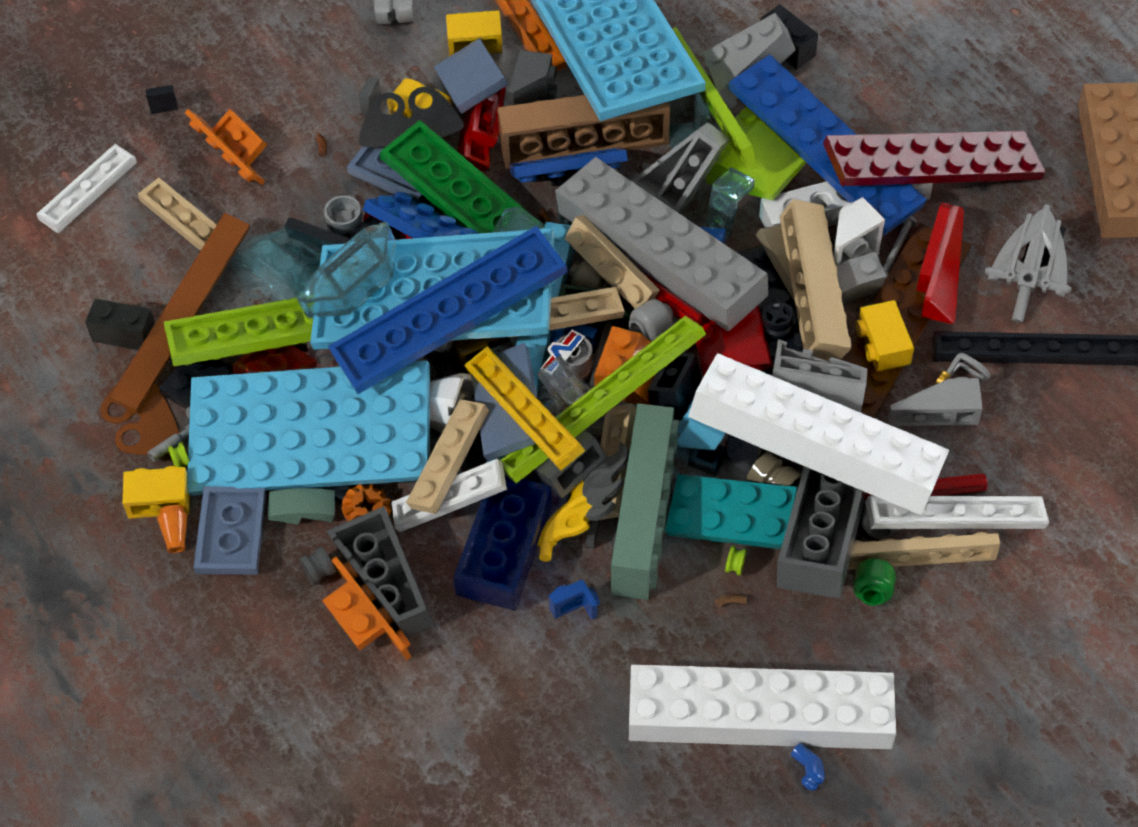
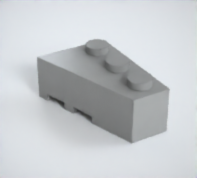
(746, 49)
(684, 168)
(830, 379)

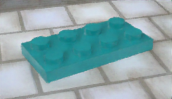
(730, 511)

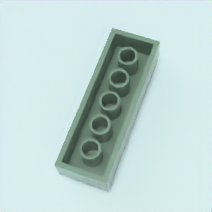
(644, 502)

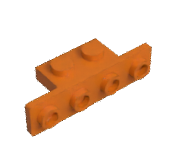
(235, 139)
(358, 615)

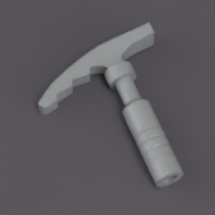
(162, 448)

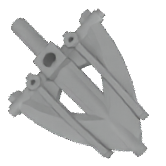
(1040, 231)

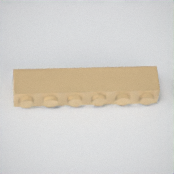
(814, 280)

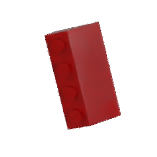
(743, 343)

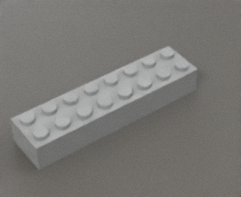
(665, 244)

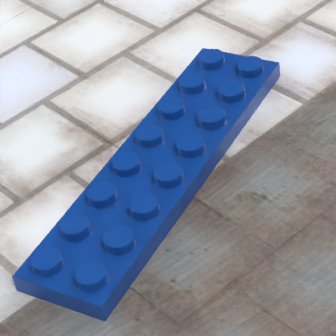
(804, 124)
(447, 309)

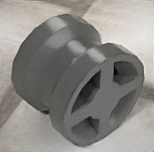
(317, 565)

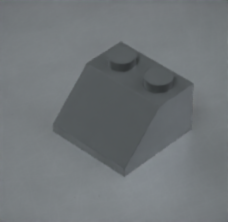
(532, 78)

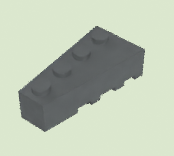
(381, 564)

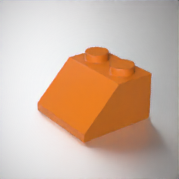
(619, 348)

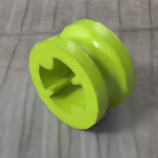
(179, 455)
(736, 560)

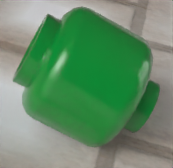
(874, 581)

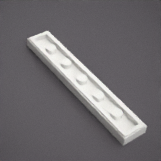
(961, 513)

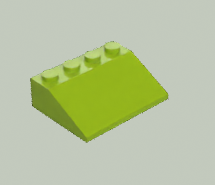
(774, 158)

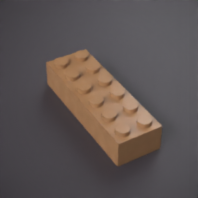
(572, 127)
(1111, 144)

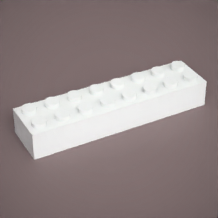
(818, 433)
(762, 706)

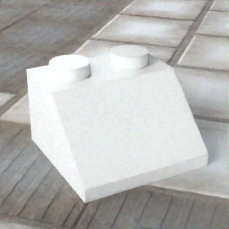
(857, 231)

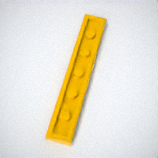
(524, 408)

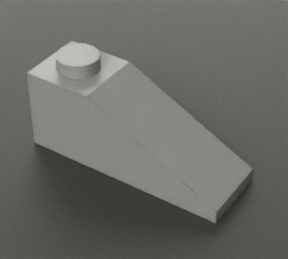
(860, 277)
(946, 403)

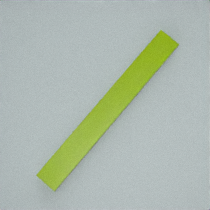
(722, 114)
(611, 391)

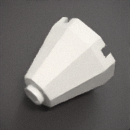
(445, 395)

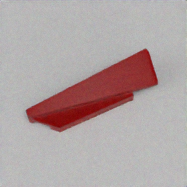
(481, 130)
(941, 265)

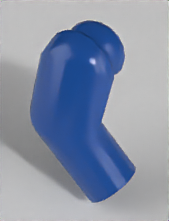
(813, 767)

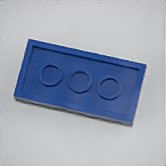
(557, 166)
(412, 217)

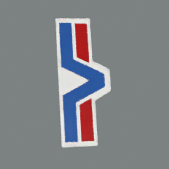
(564, 348)

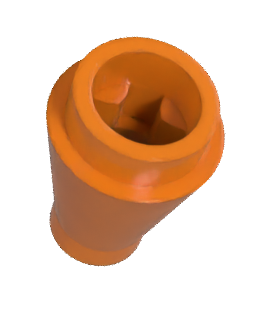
(173, 526)

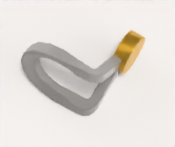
(955, 365)

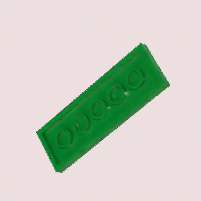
(447, 179)

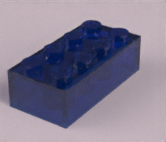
(503, 544)

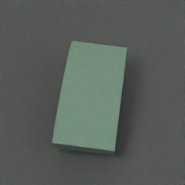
(299, 503)

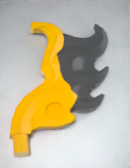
(585, 503)

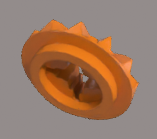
(354, 499)

